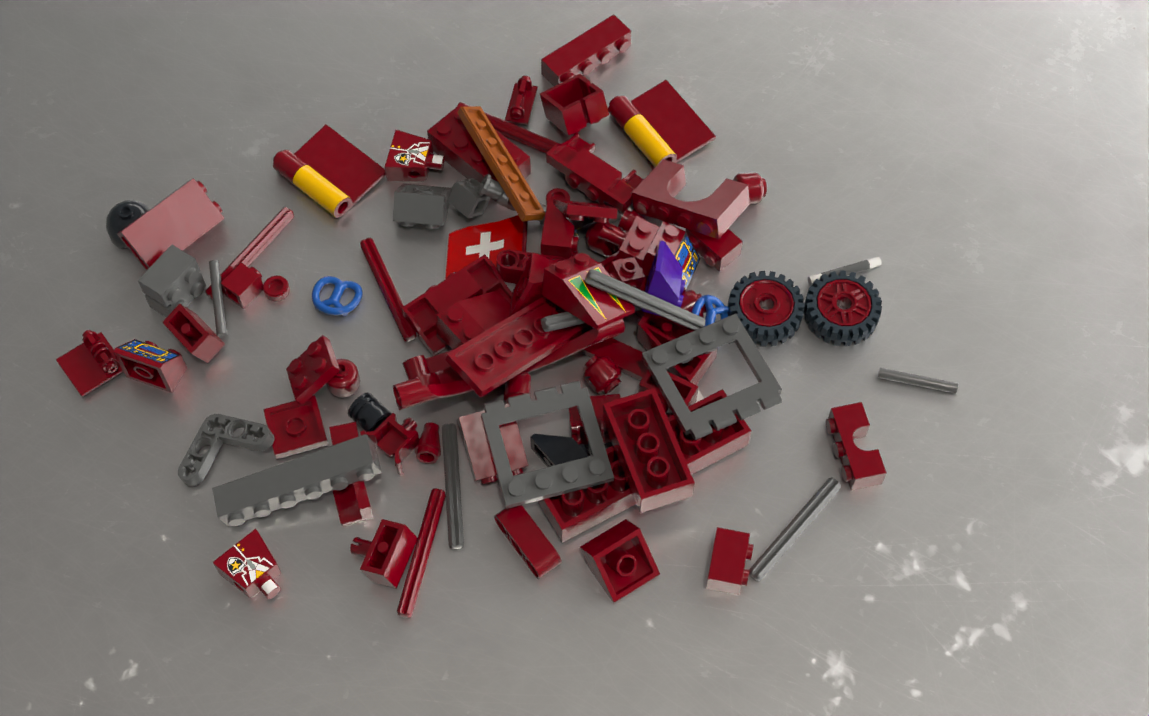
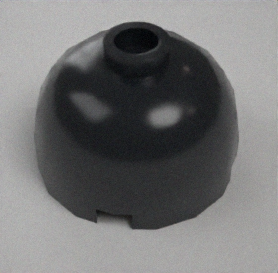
(121, 216)

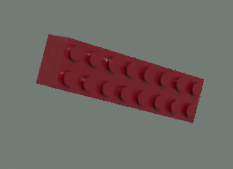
(588, 507)

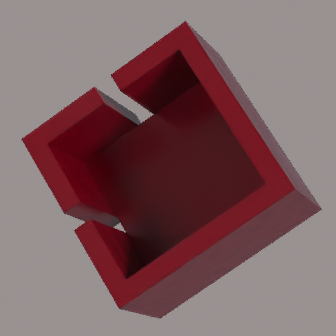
(574, 104)

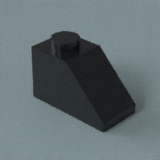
(557, 449)

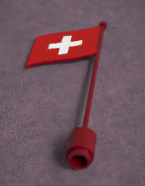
(490, 239)

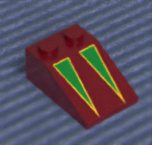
(567, 288)

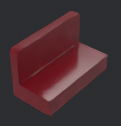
(353, 503)

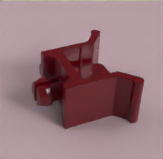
(395, 439)

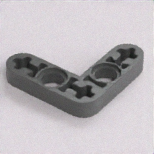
(215, 439)

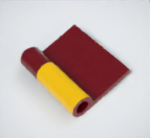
(661, 124)
(330, 171)

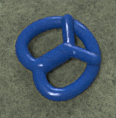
(336, 295)
(709, 301)

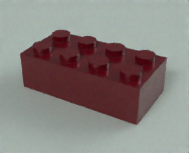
(455, 143)
(648, 450)

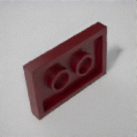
(579, 210)

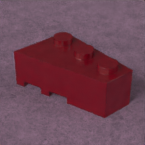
(657, 330)

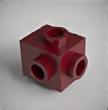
(627, 271)

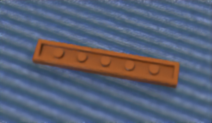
(501, 163)

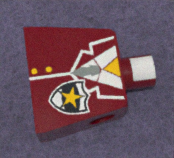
(411, 158)
(250, 567)

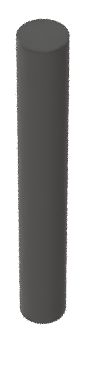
(217, 295)
(918, 380)

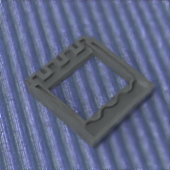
(720, 412)
(557, 478)

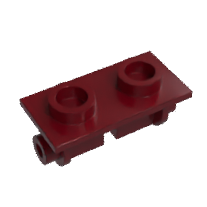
(521, 101)

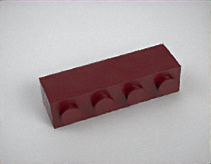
(587, 51)

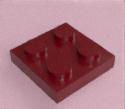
(312, 369)
(295, 427)

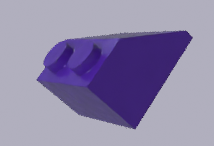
(665, 277)

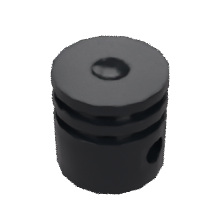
(368, 412)

